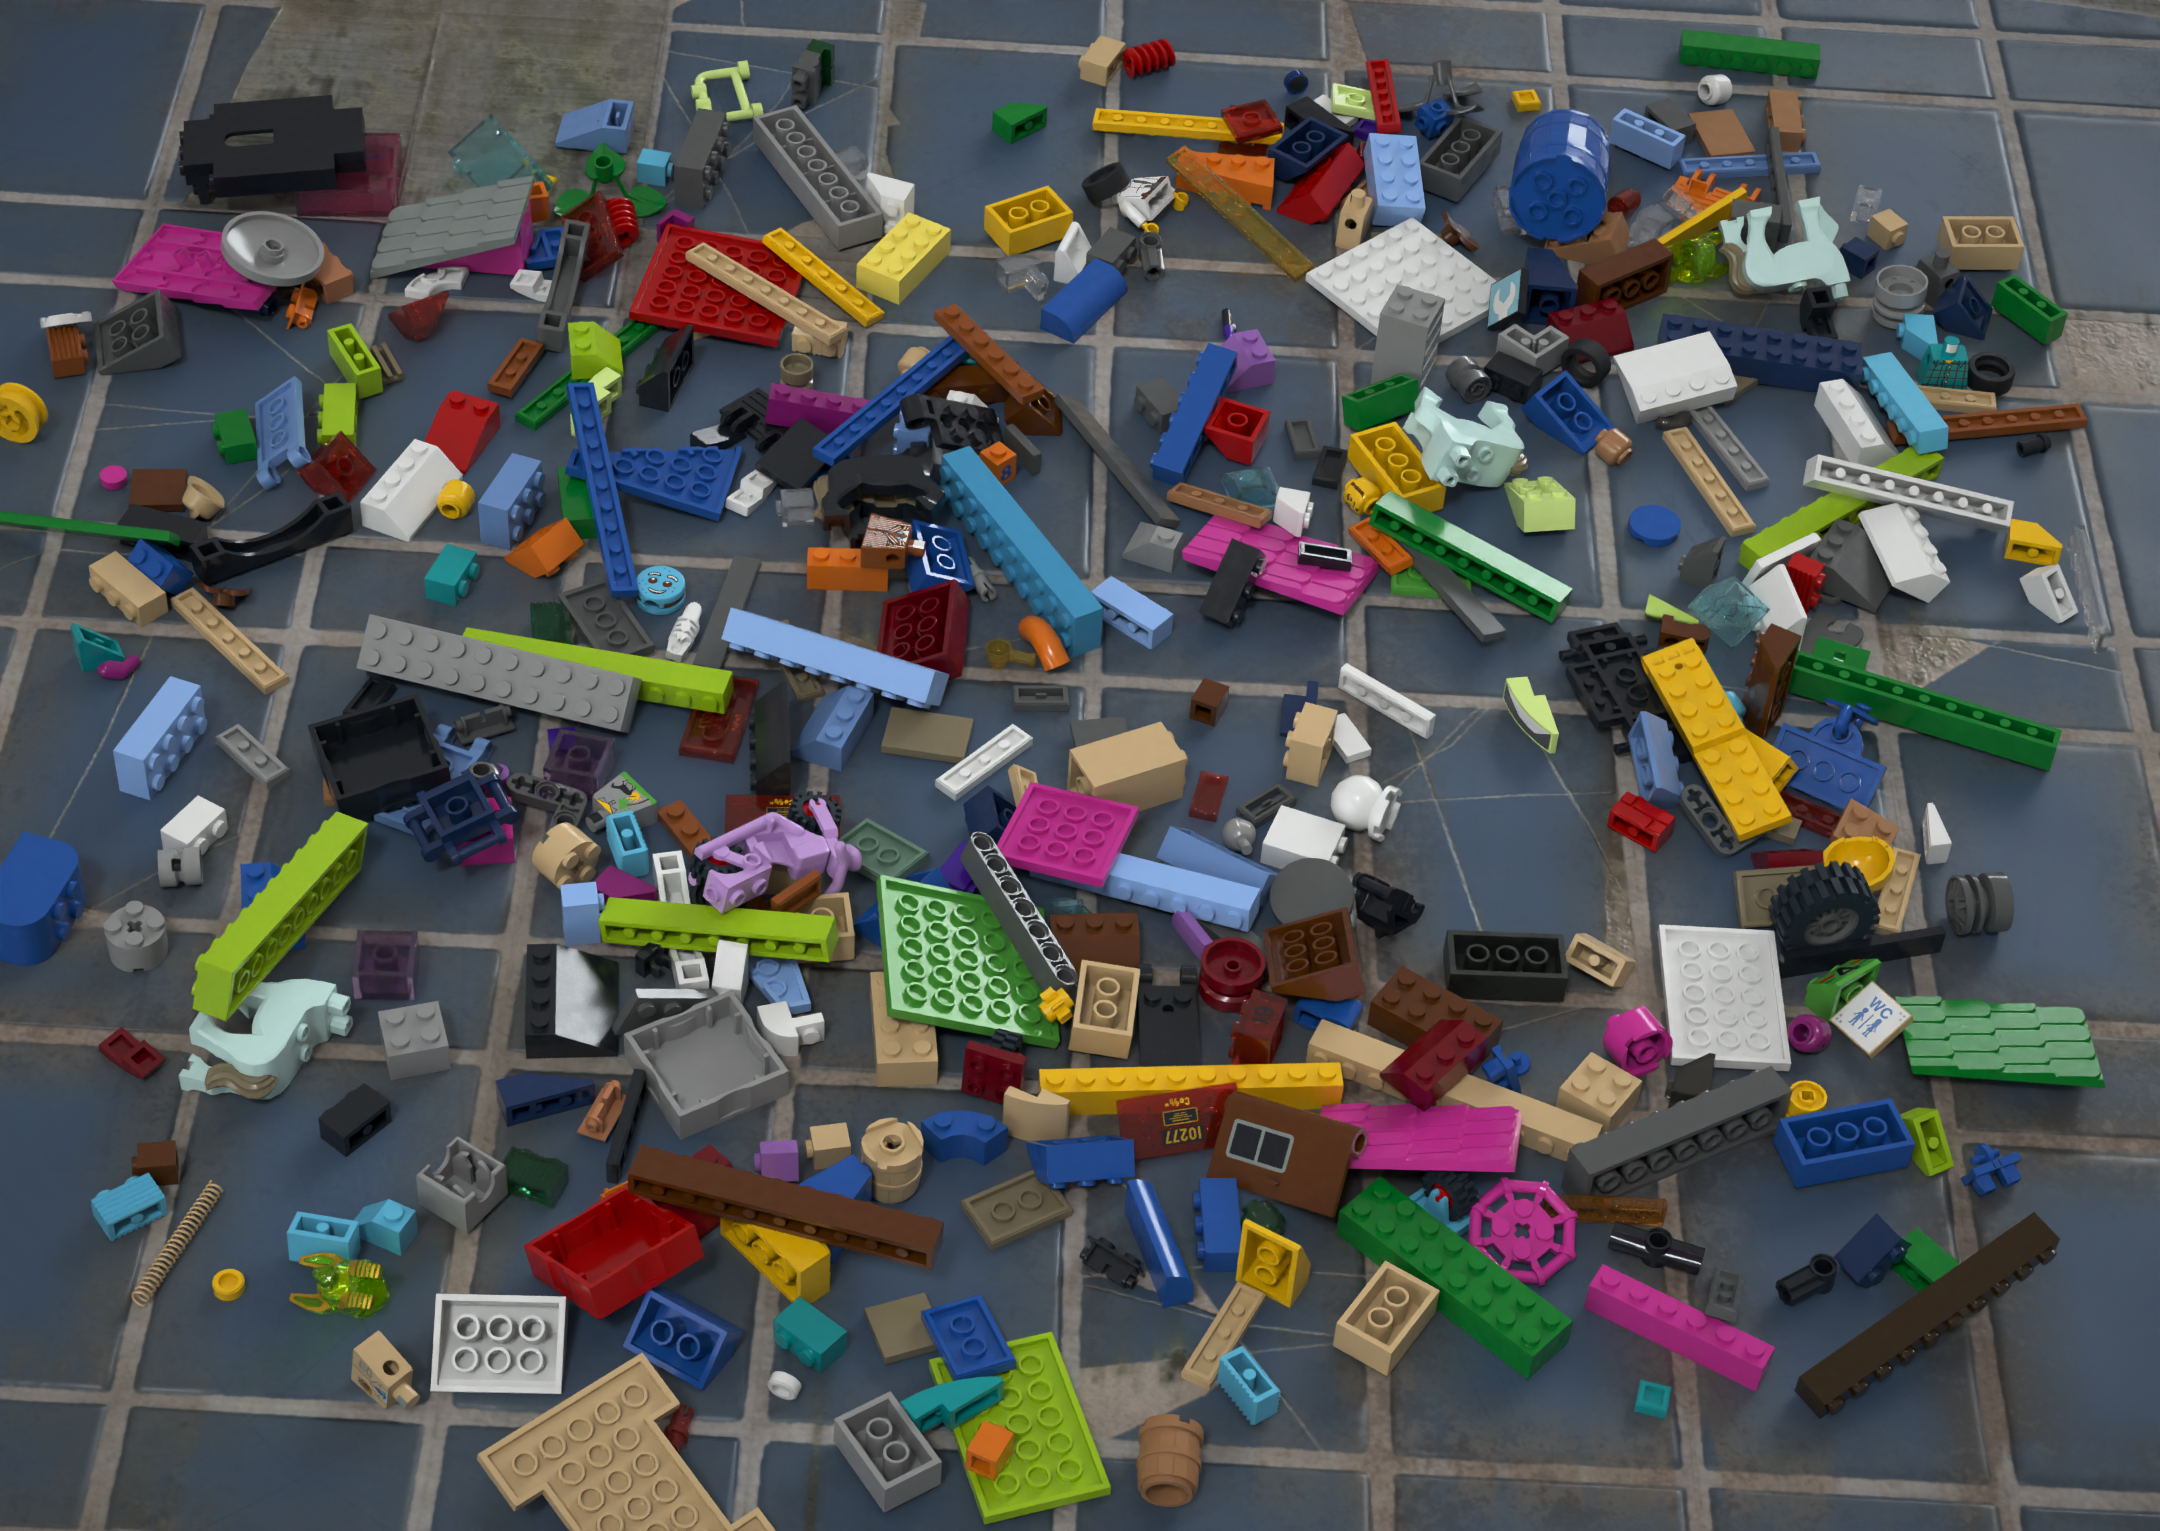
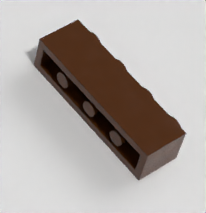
(971, 380)

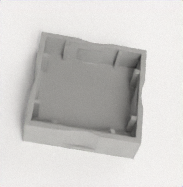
(706, 1064)

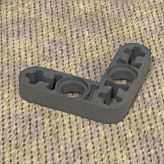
(562, 810)
(1727, 834)

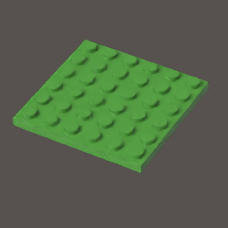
(955, 964)

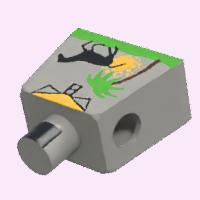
(621, 796)

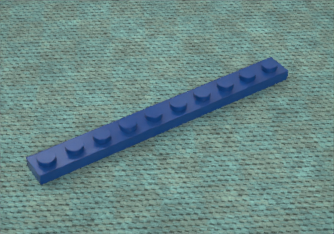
(886, 404)
(602, 490)

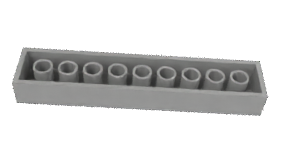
(499, 673)

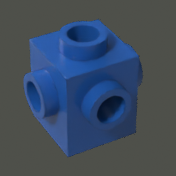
(1433, 118)

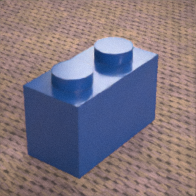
(160, 566)

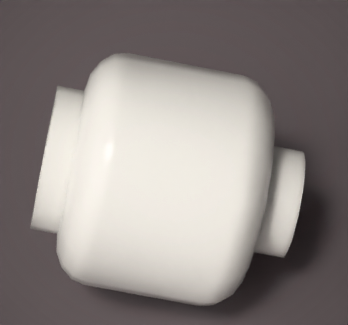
(1715, 89)

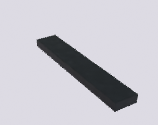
(1882, 947)

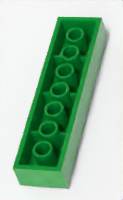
(1472, 1287)

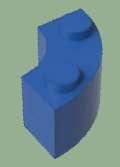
(964, 1136)

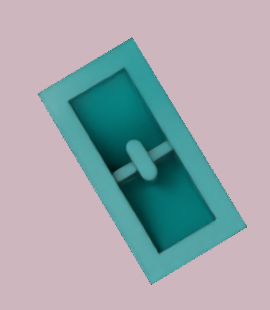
(94, 648)

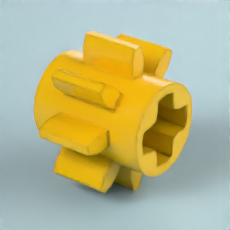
(1056, 1005)

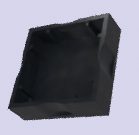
(379, 757)

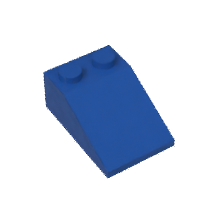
(1567, 413)

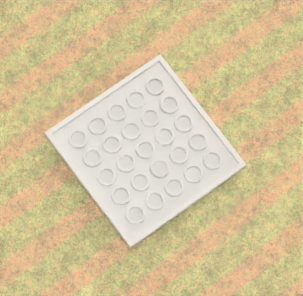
(1411, 257)

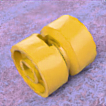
(1806, 1098)

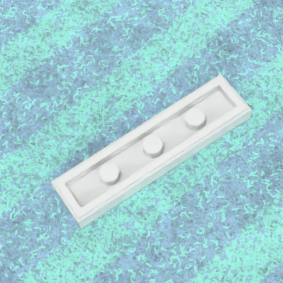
(1386, 701)
(984, 762)

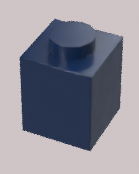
(1859, 257)

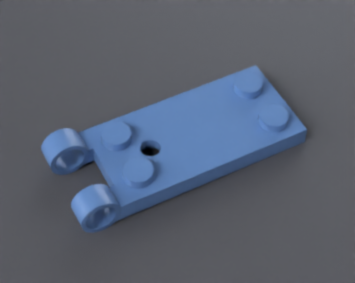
(280, 432)
(457, 760)

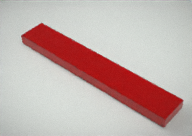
(1383, 96)

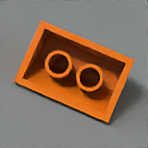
(842, 571)

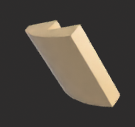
(1035, 1117)

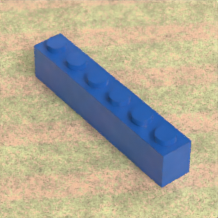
(1195, 408)

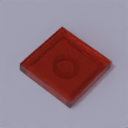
(1251, 121)

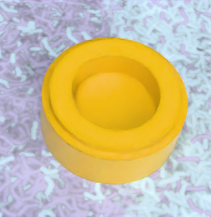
(228, 1284)

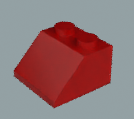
(1238, 429)

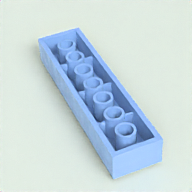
(841, 659)

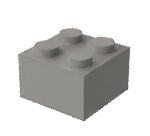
(414, 1040)

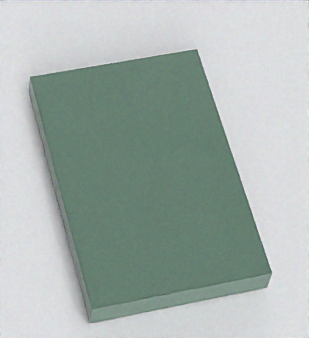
(884, 851)

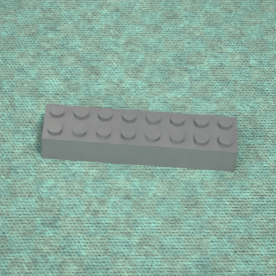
(817, 177)

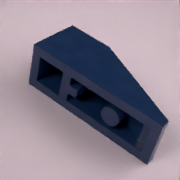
(539, 1095)

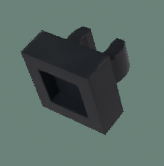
(649, 958)

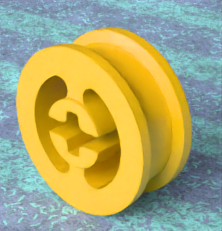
(20, 406)

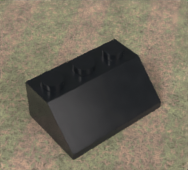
(667, 371)

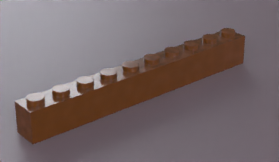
(786, 1207)

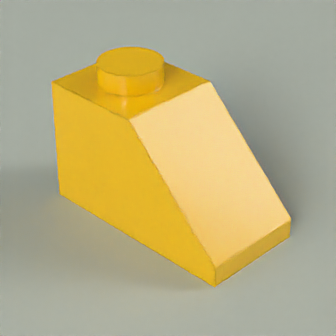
(2031, 544)

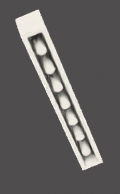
(1922, 495)

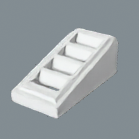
(1935, 837)

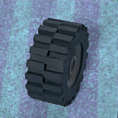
(1824, 907)

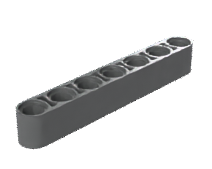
(1017, 914)

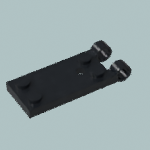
(1162, 1036)

